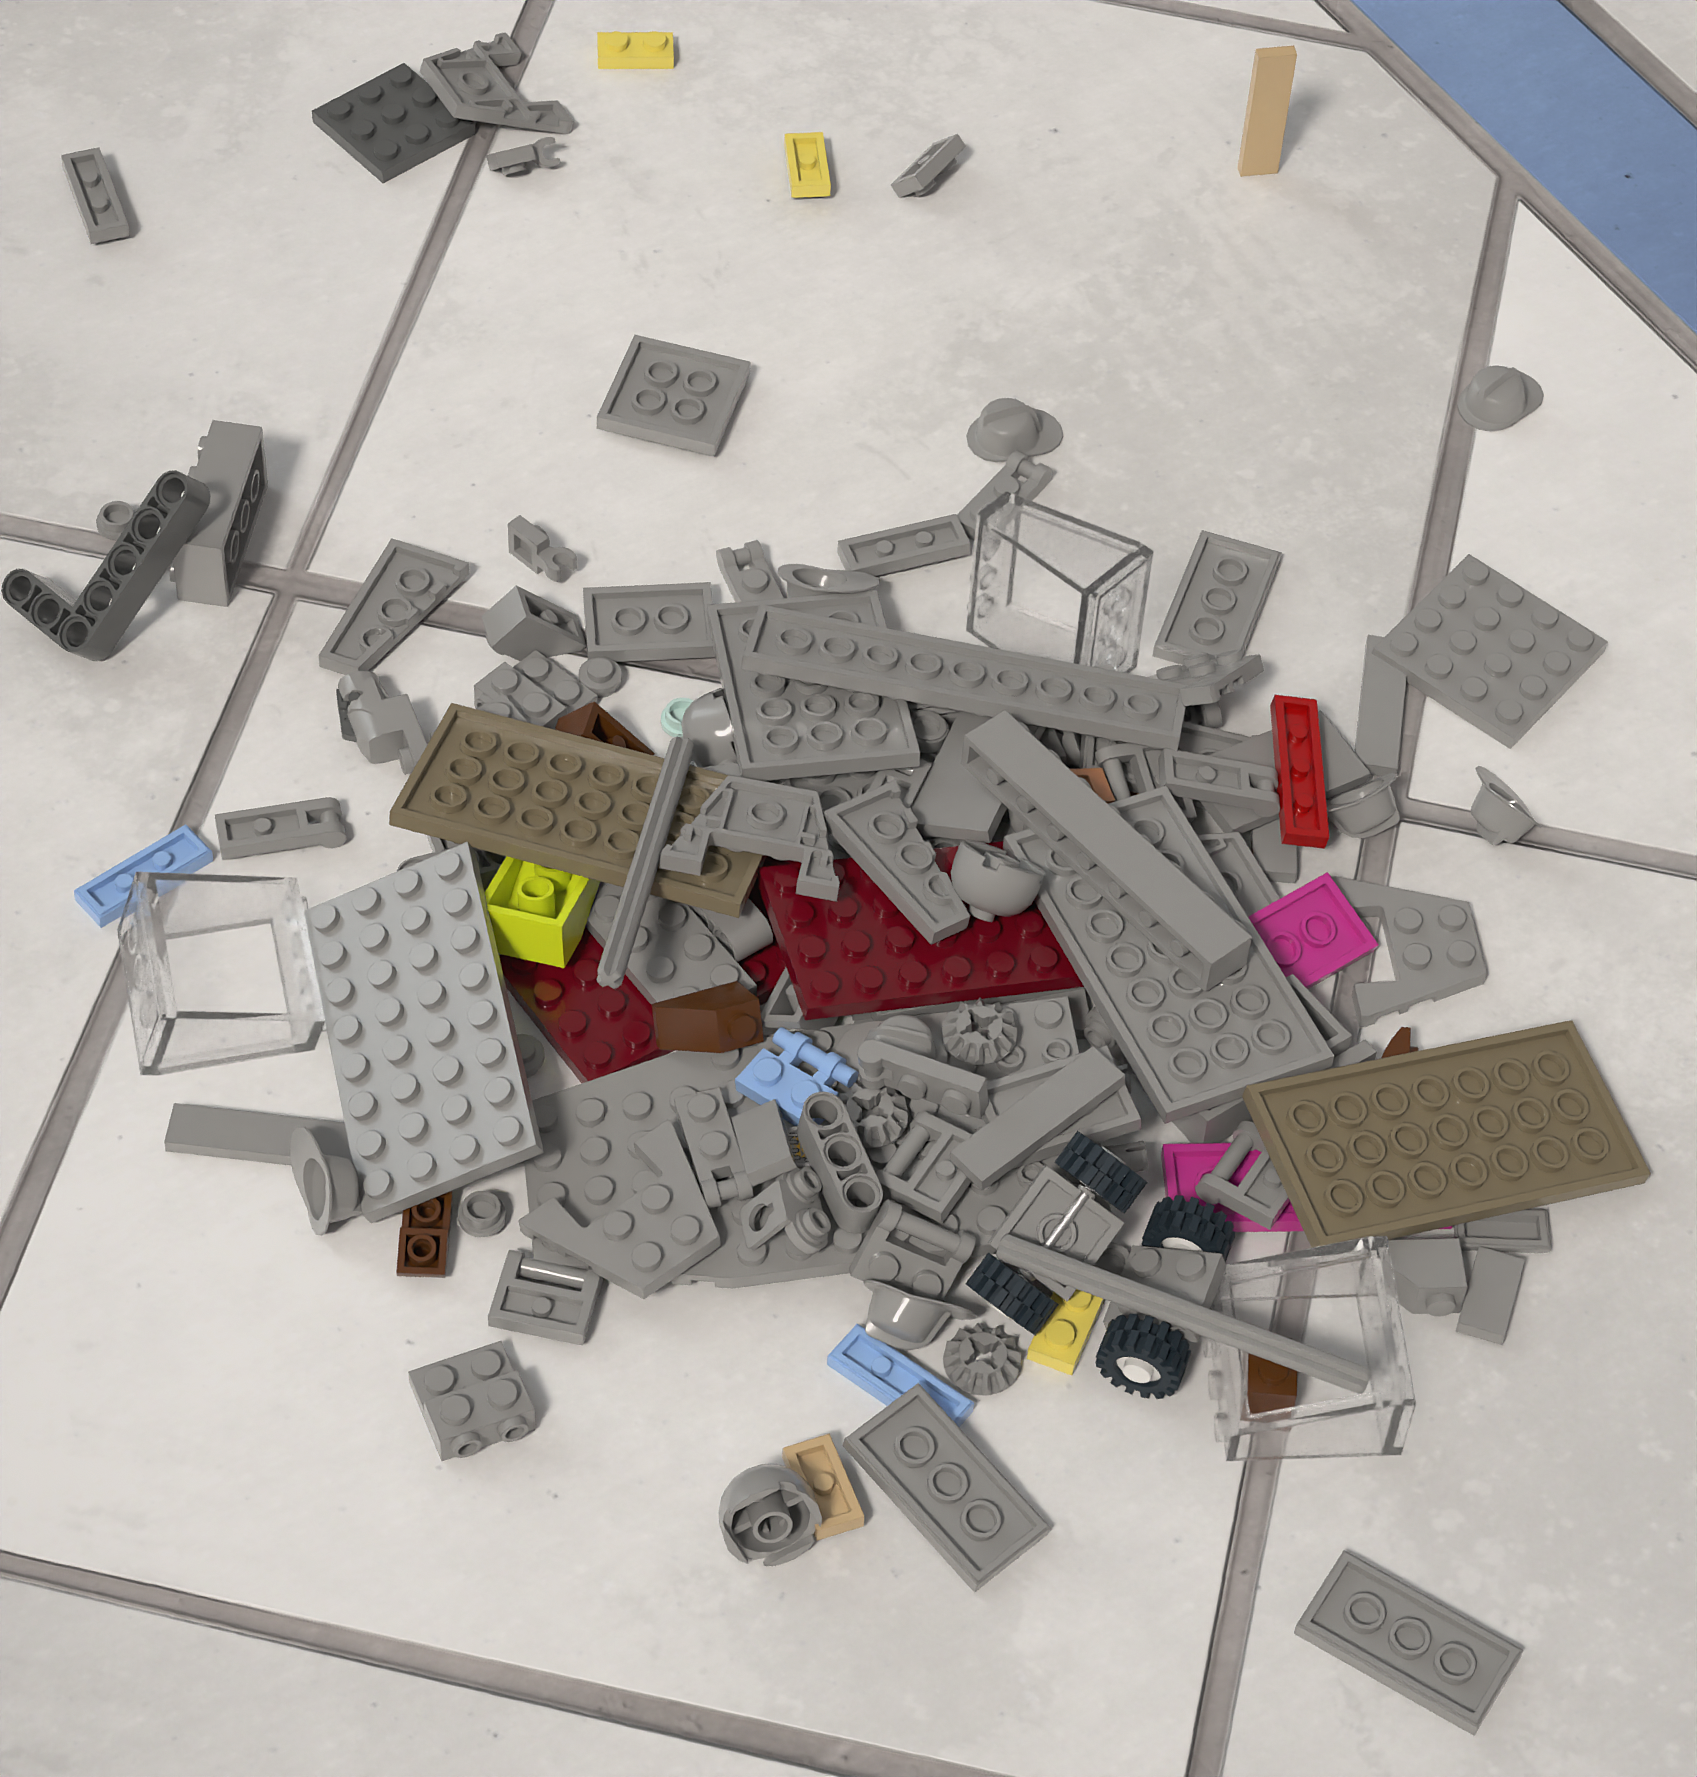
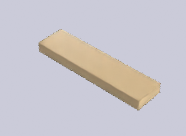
(1267, 110)

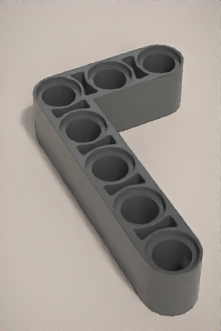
(115, 576)

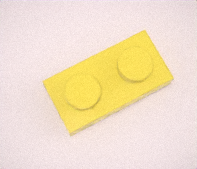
(635, 50)
(807, 165)
(1066, 1332)

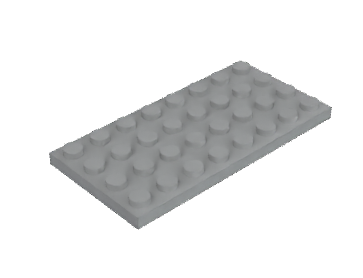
(421, 1033)
(1179, 1040)

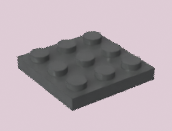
(392, 123)

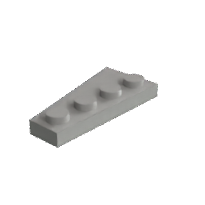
(389, 604)
(892, 853)

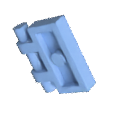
(779, 1078)

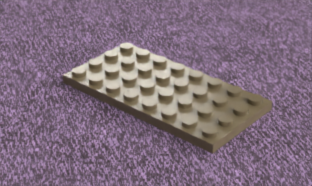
(561, 805)
(1445, 1135)

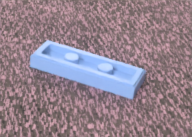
(175, 853)
(890, 1374)

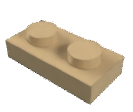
(823, 1470)

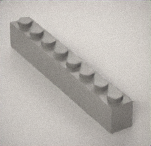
(1106, 850)

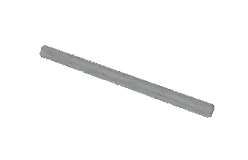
(645, 863)
(1184, 1314)

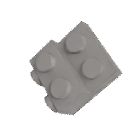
(536, 689)
(472, 1401)

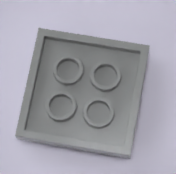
(673, 395)

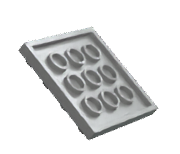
(1490, 650)

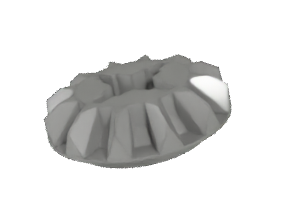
(971, 1046)
(876, 1130)
(979, 1377)

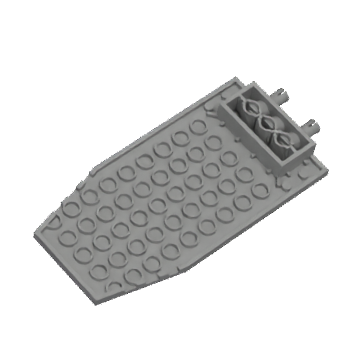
(594, 1165)

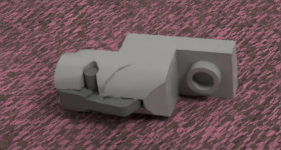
(379, 724)

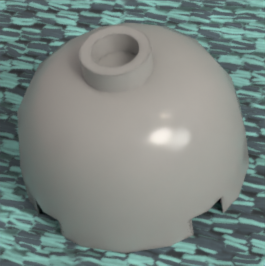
(710, 730)
(993, 880)
(768, 1515)

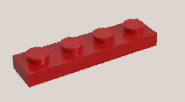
(1299, 771)

